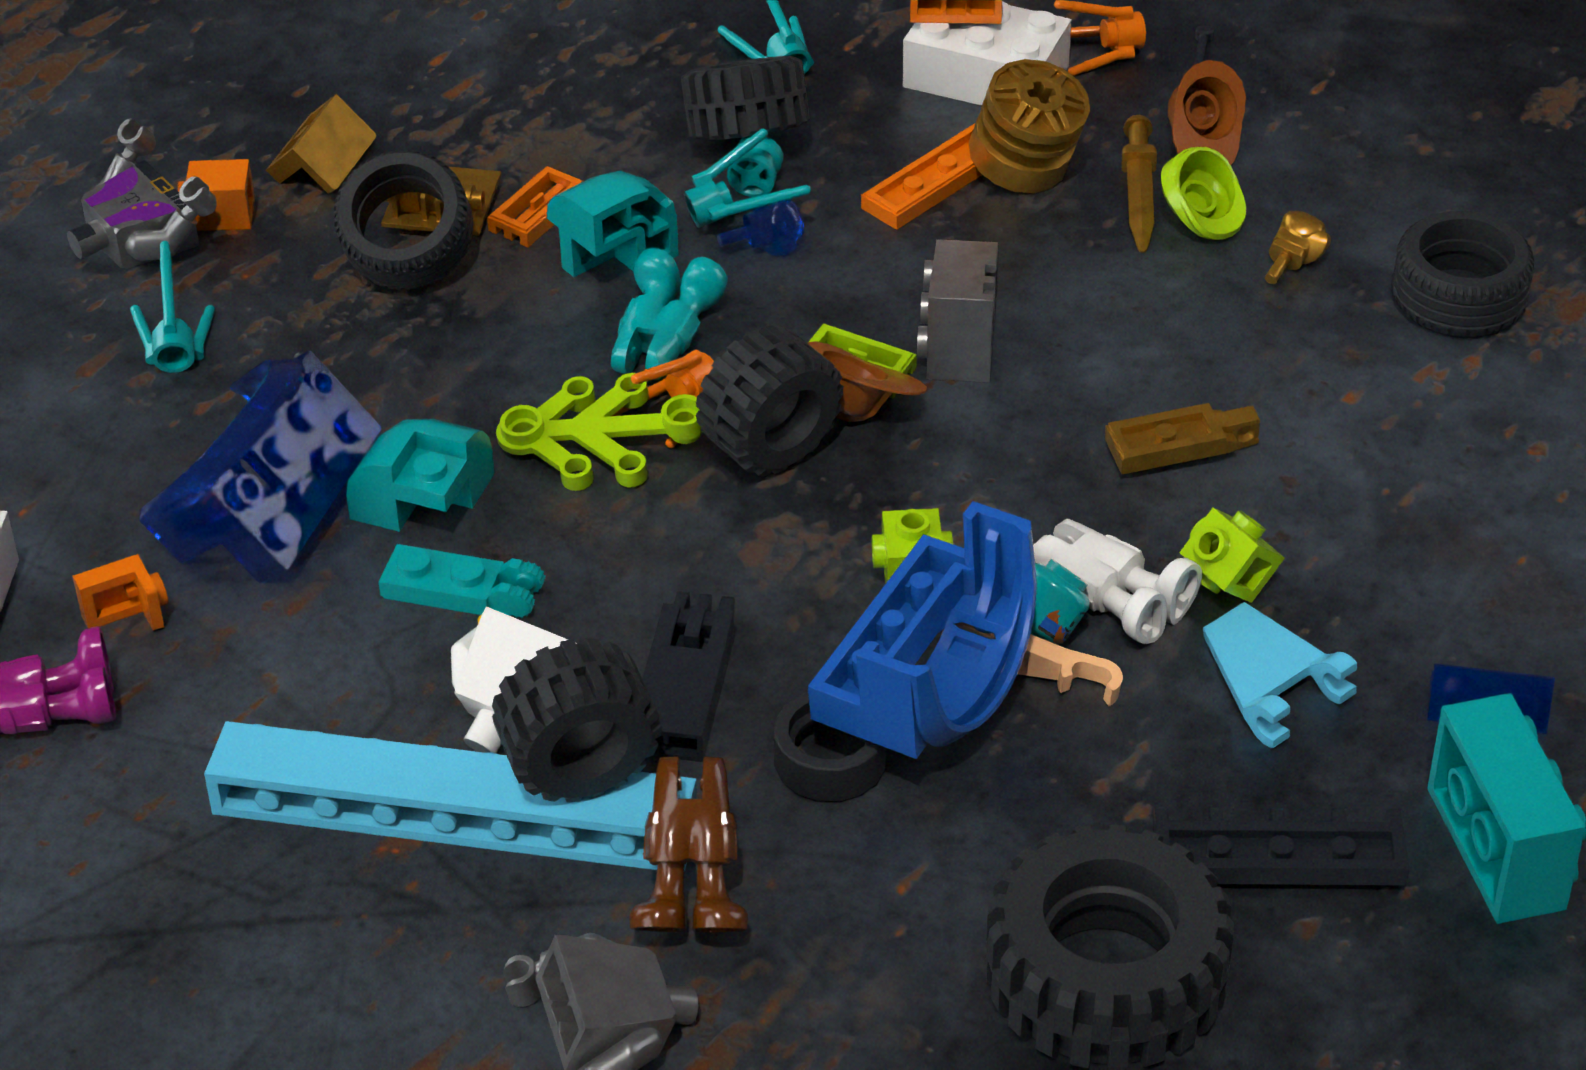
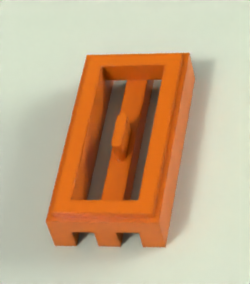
(534, 220)

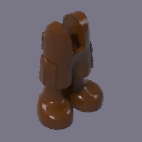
(688, 832)

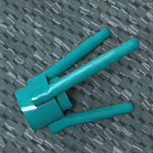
(783, 43)
(713, 201)
(172, 343)

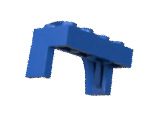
(872, 675)

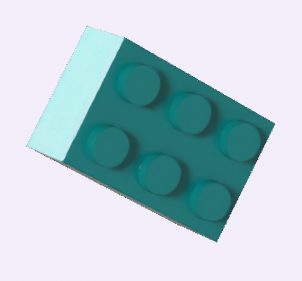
(1506, 808)

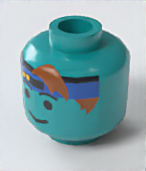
(1058, 602)

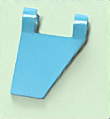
(1265, 660)

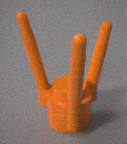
(1122, 32)
(683, 378)

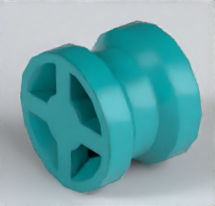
(756, 178)

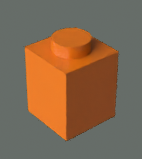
(233, 190)

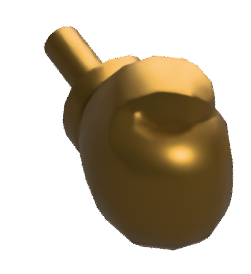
(1297, 242)

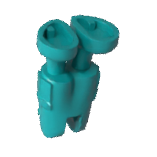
(658, 321)

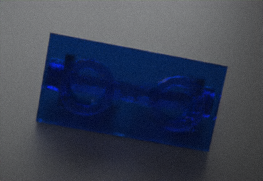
(1461, 684)

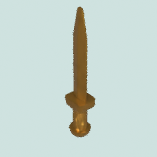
(1139, 162)

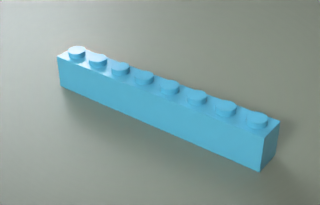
(420, 795)

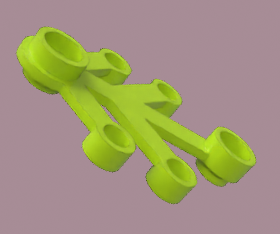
(536, 430)

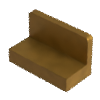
(325, 145)

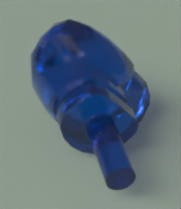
(770, 227)

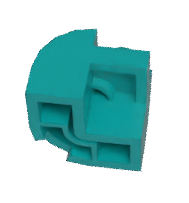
(612, 218)
(419, 465)

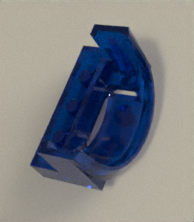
(299, 437)

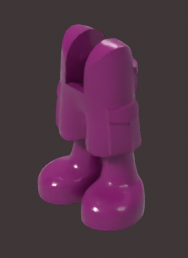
(75, 690)

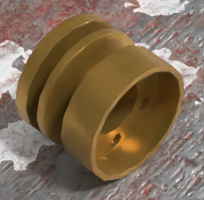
(1028, 126)

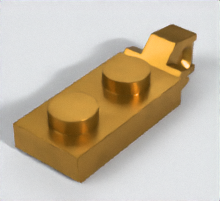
(1180, 436)

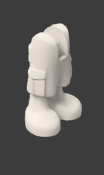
(1114, 571)

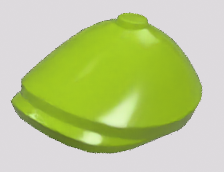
(1204, 193)

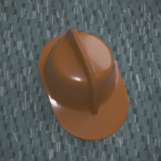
(1208, 109)
(865, 383)

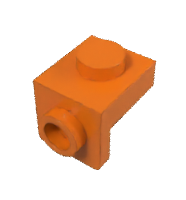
(120, 592)

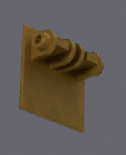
(423, 212)

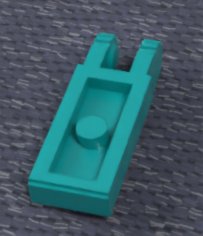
(460, 581)

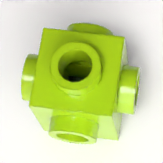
(900, 534)
(1232, 554)

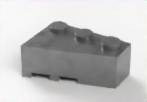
(958, 310)

